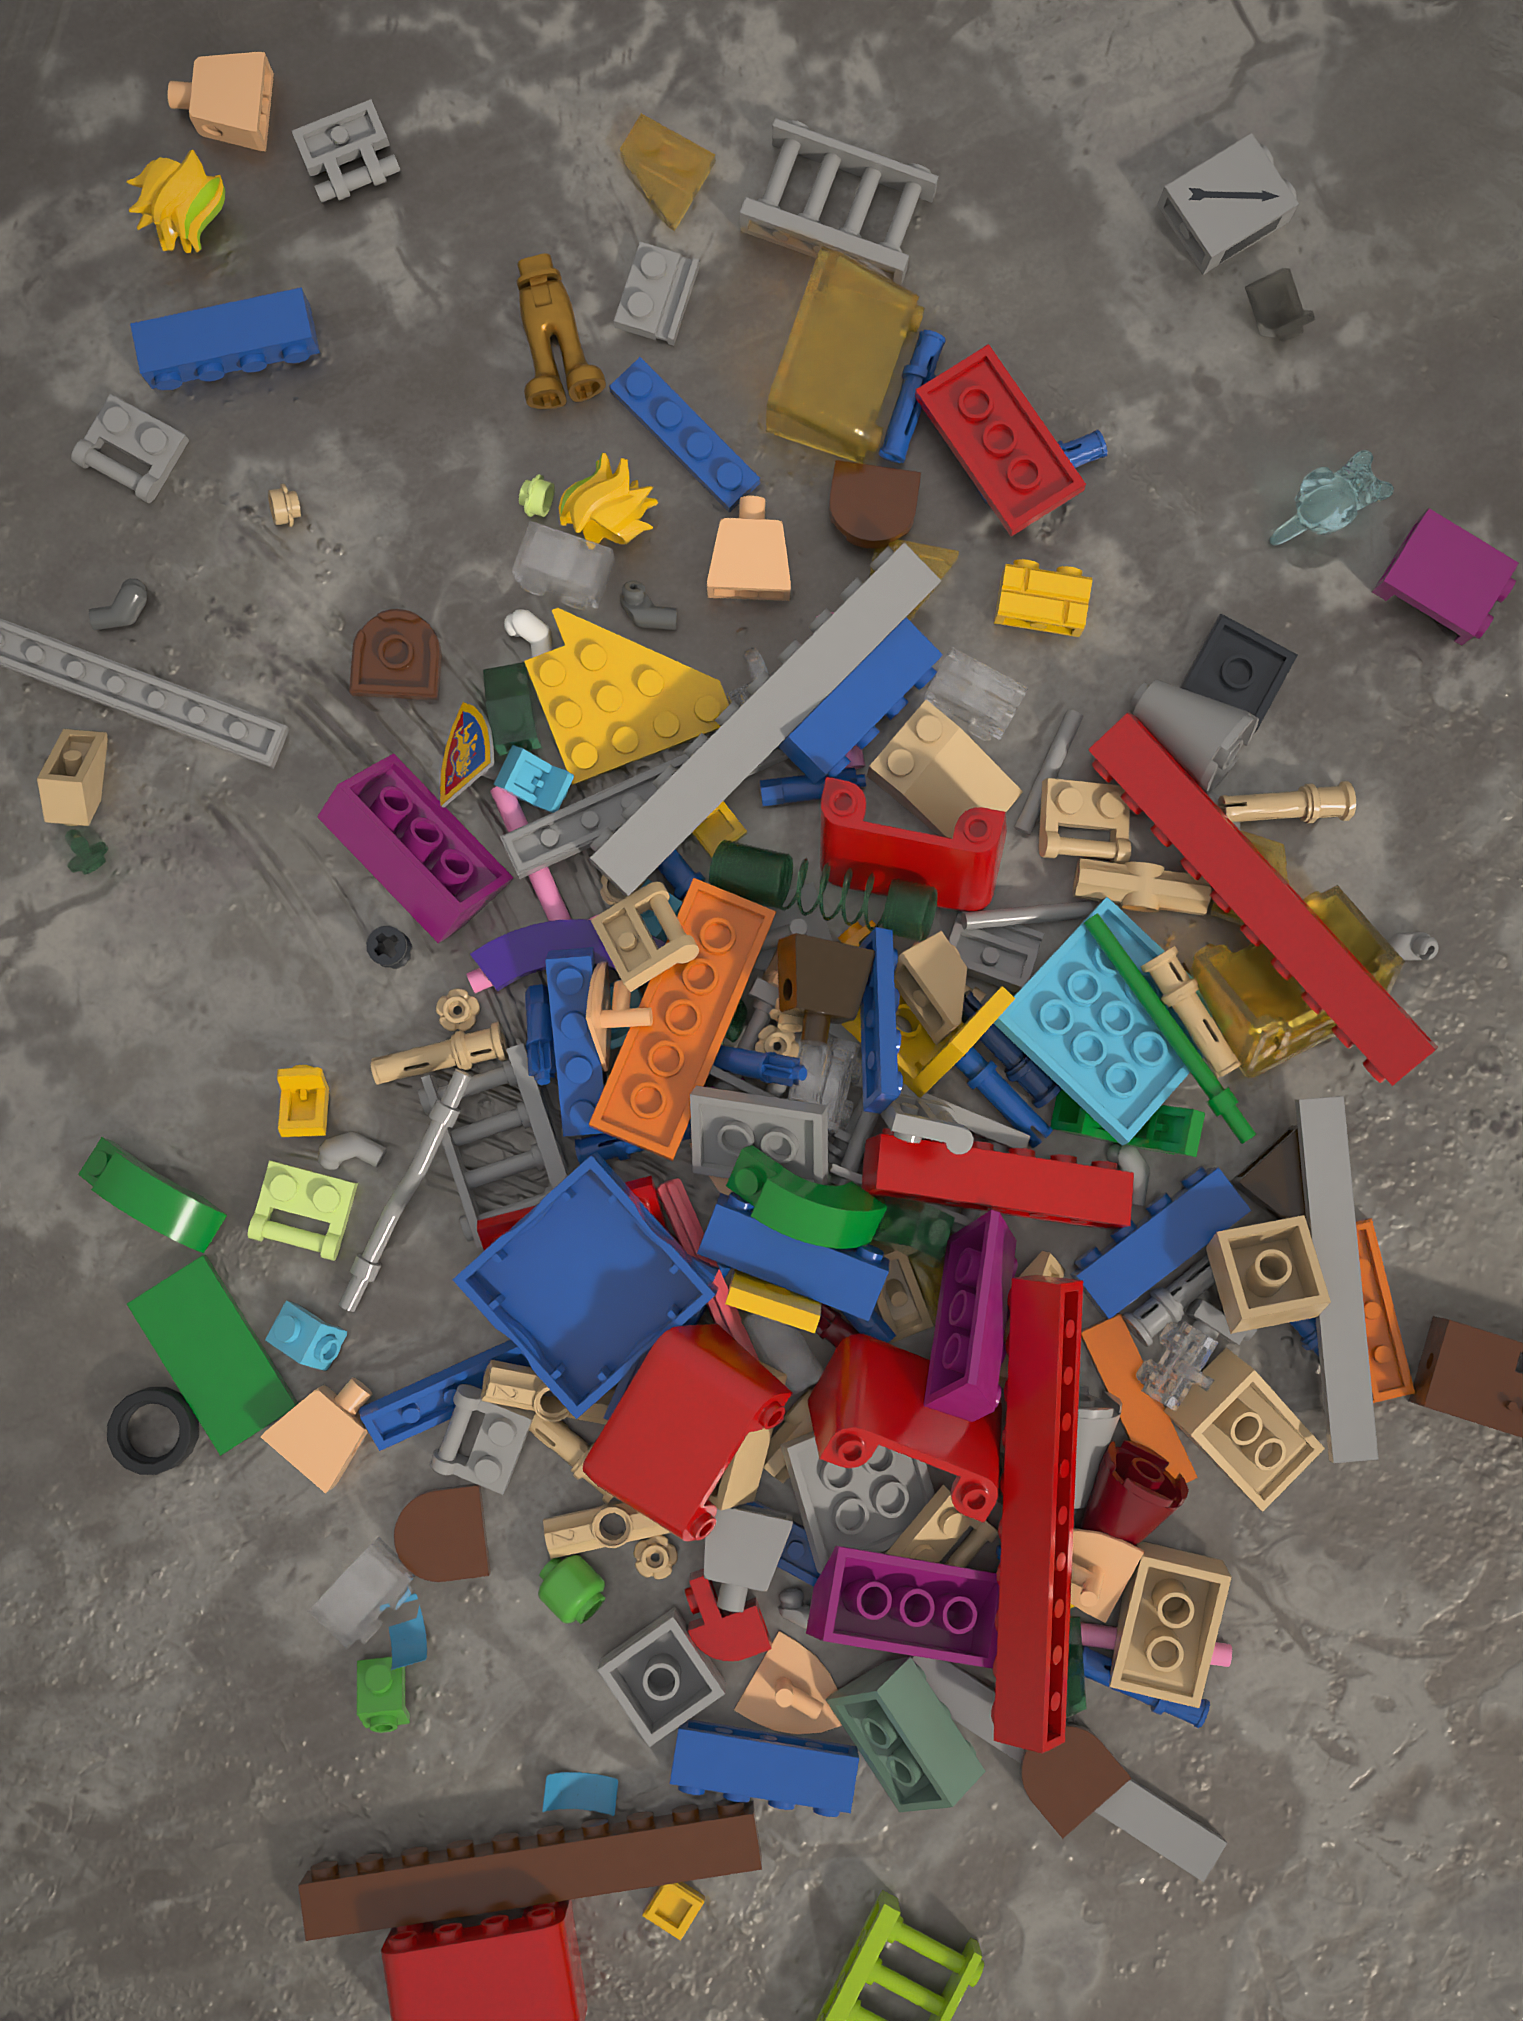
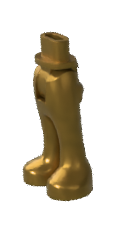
(549, 312)

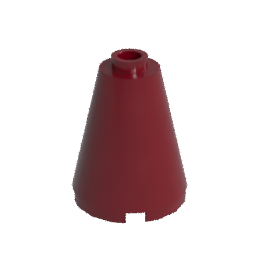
(1132, 1493)

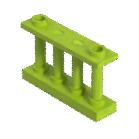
(866, 1966)

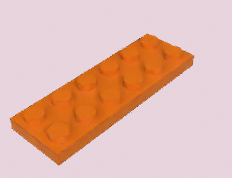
(691, 1011)

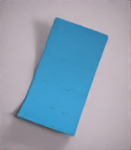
(408, 1640)
(580, 1792)

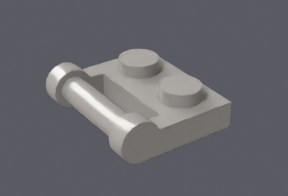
(136, 436)
(921, 1118)
(496, 1444)

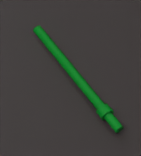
(1220, 1100)

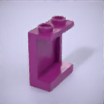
(1448, 575)

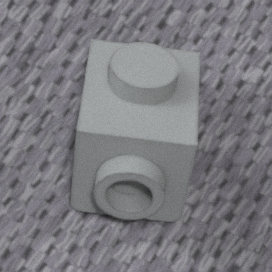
(1214, 1323)

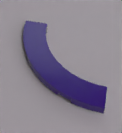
(526, 949)

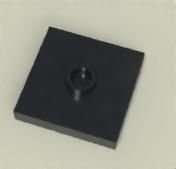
(1239, 668)

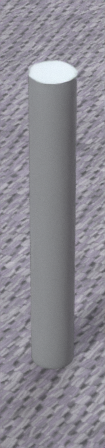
(1049, 770)
(1026, 915)

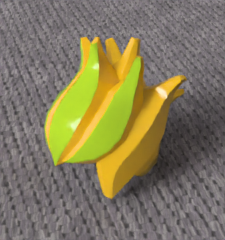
(178, 200)
(606, 504)

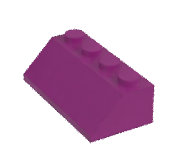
(414, 846)
(972, 1319)
(906, 1607)

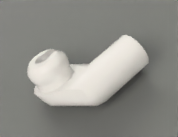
(531, 628)

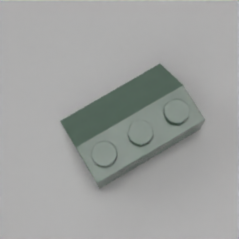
(907, 1736)

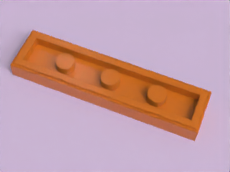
(1385, 1347)
(1141, 1415)

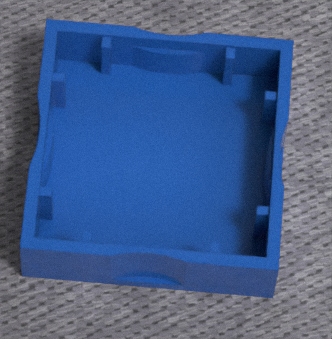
(586, 1284)

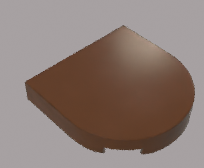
(872, 503)
(396, 658)
(444, 1535)
(1071, 1778)

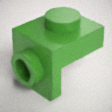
(381, 1695)

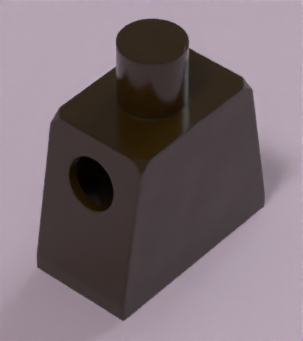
(821, 983)
(1276, 1178)

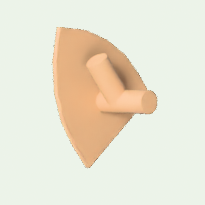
(603, 1018)
(1100, 1571)
(790, 1691)

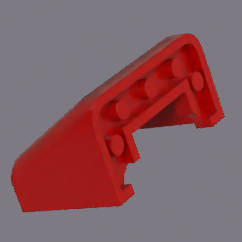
(959, 867)
(877, 1398)
(684, 1426)

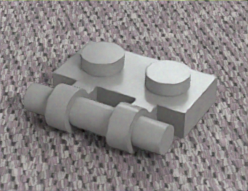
(341, 139)

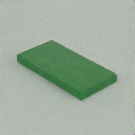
(212, 1354)

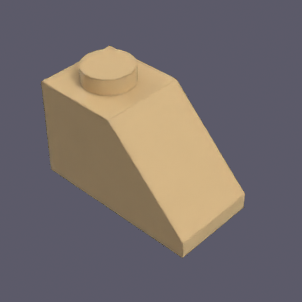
(73, 777)
(933, 984)

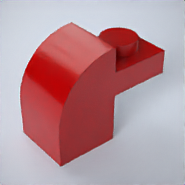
(722, 1632)

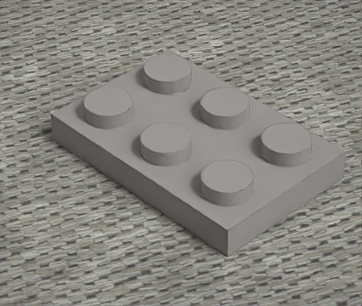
(781, 1128)

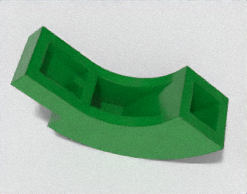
(1167, 1131)
(151, 1197)
(804, 1209)

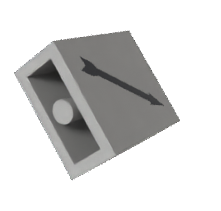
(1228, 203)

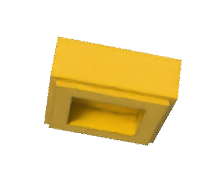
(717, 827)
(674, 1908)

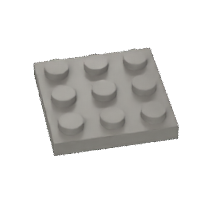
(856, 1505)

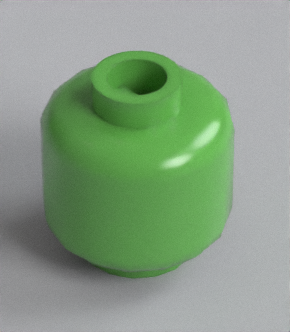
(571, 1589)

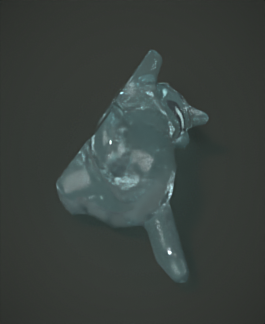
(1332, 500)

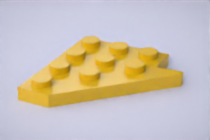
(618, 699)

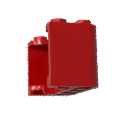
(488, 1970)

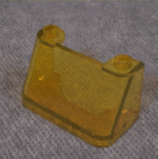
(841, 357)
(1263, 1011)

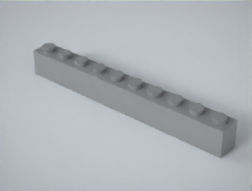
(764, 720)

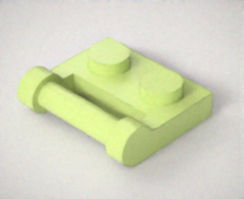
(306, 1195)

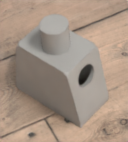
(744, 1551)

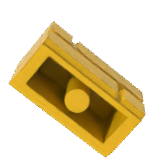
(1043, 598)

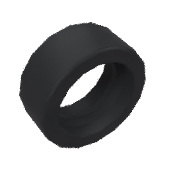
(118, 1429)

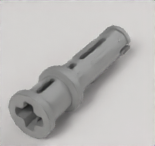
(1168, 1303)

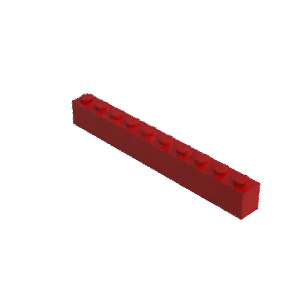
(1262, 899)
(1037, 1512)

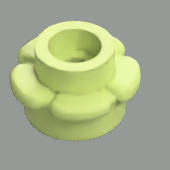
(537, 496)

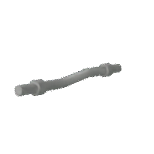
(443, 1115)

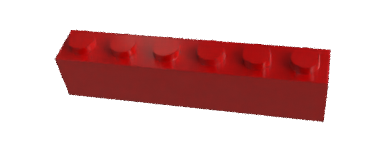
(999, 1181)

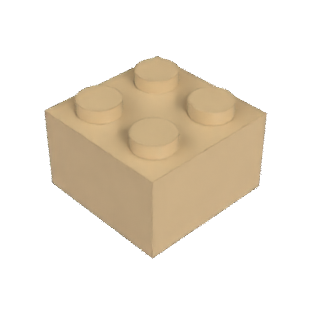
(1267, 1274)

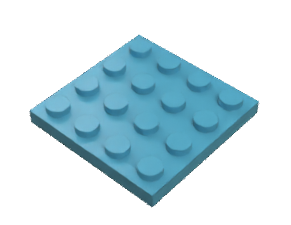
(1092, 1030)

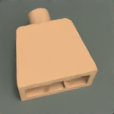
(228, 98)
(750, 556)
(322, 1433)

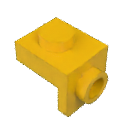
(302, 1101)

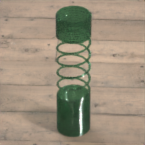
(767, 877)

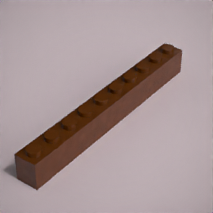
(529, 1869)

